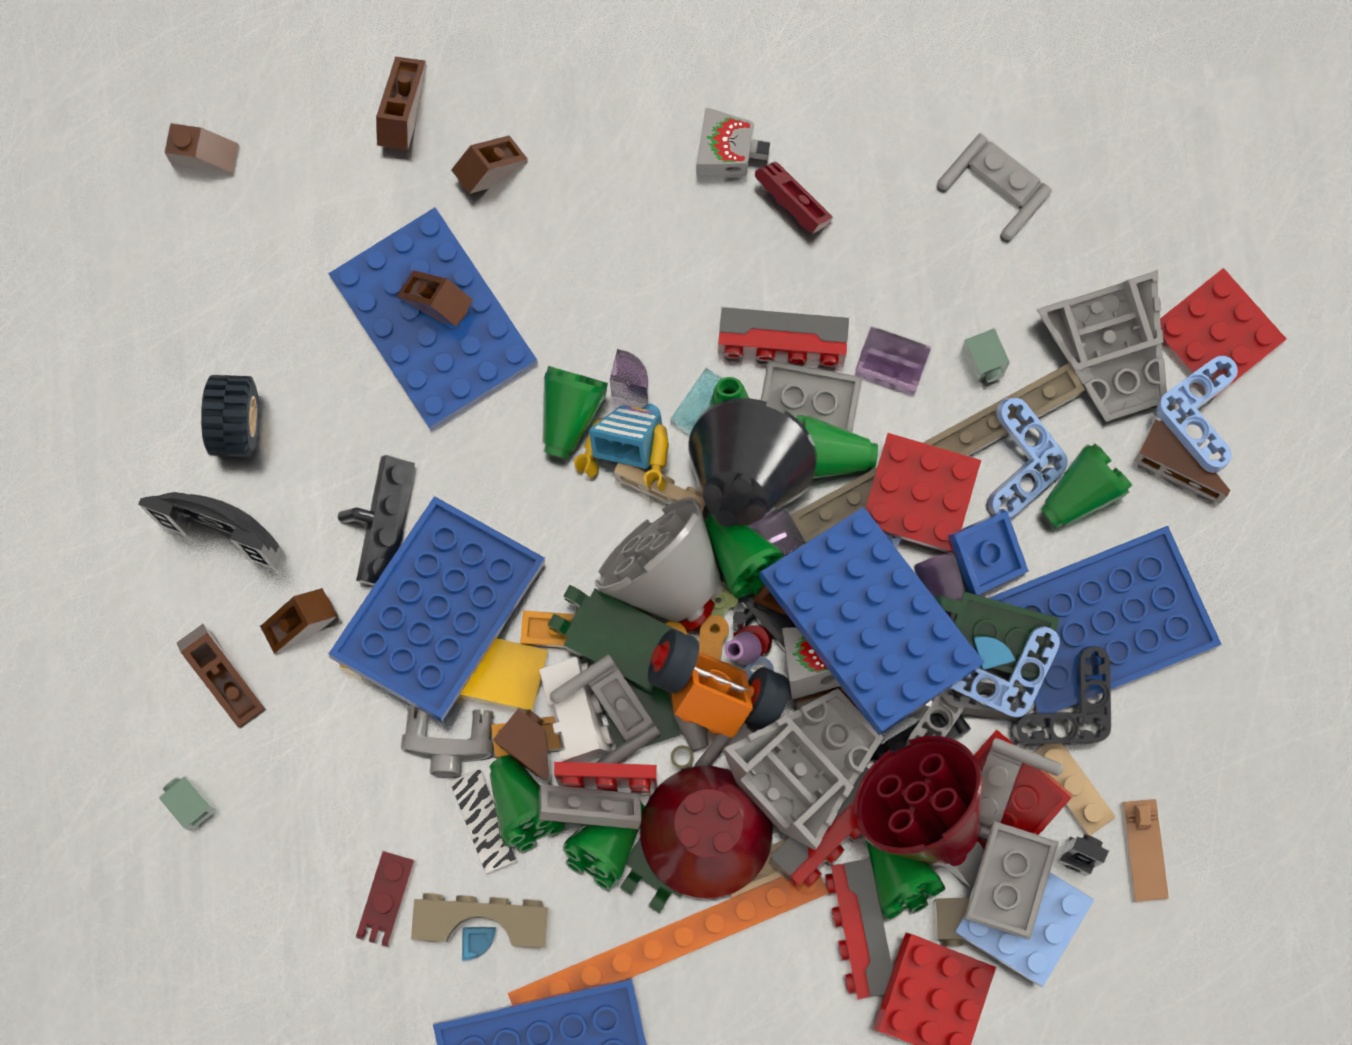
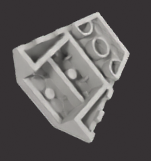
(1114, 344)
(805, 765)

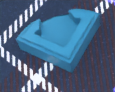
(992, 652)
(476, 941)

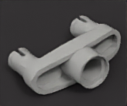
(447, 752)

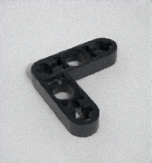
(1086, 710)

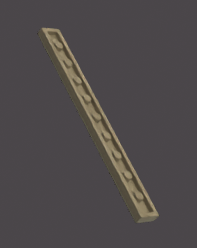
(961, 438)

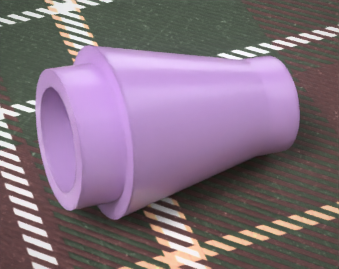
(749, 647)

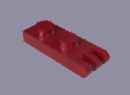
(793, 197)
(386, 897)

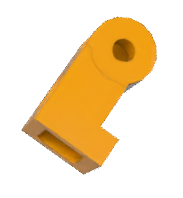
(713, 636)

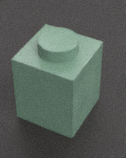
(986, 356)
(186, 802)

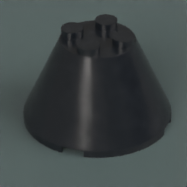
(750, 459)

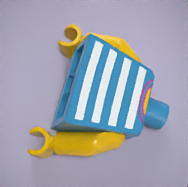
(630, 438)

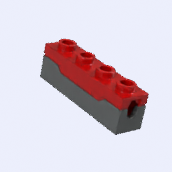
(783, 336)
(801, 863)
(861, 926)

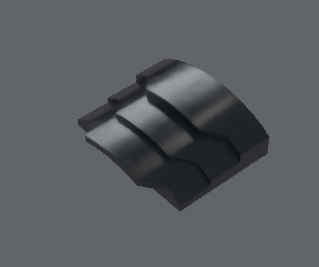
(180, 510)

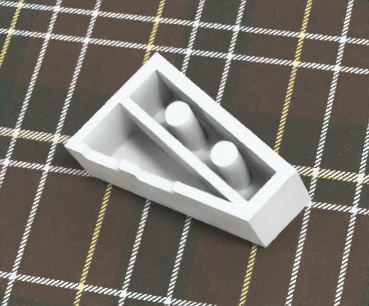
(577, 715)

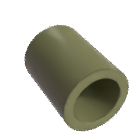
(685, 749)

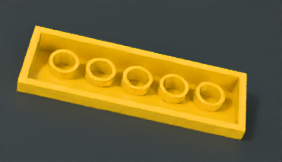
(505, 676)

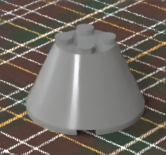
(665, 565)

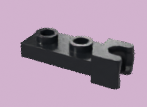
(1083, 853)

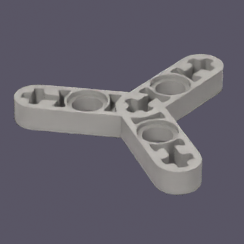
(951, 710)

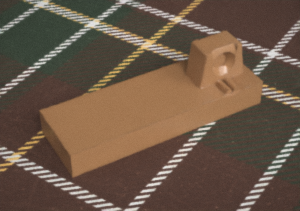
(1144, 850)

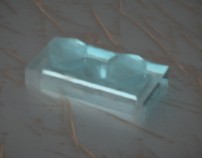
(696, 401)

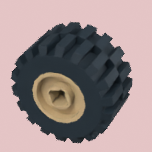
(230, 415)

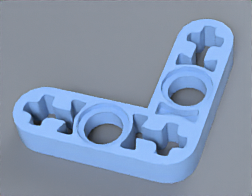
(1189, 404)
(1036, 454)
(1004, 688)

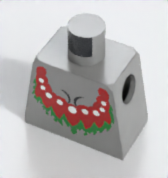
(728, 145)
(805, 667)

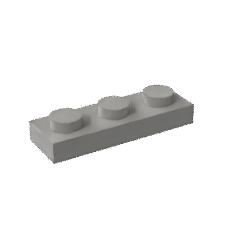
(589, 806)

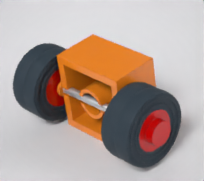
(713, 690)

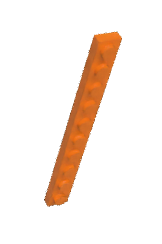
(675, 939)

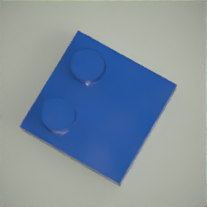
(988, 553)

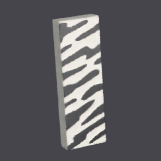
(482, 821)

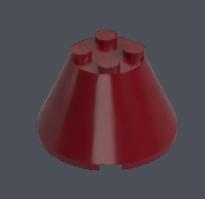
(922, 801)
(704, 833)

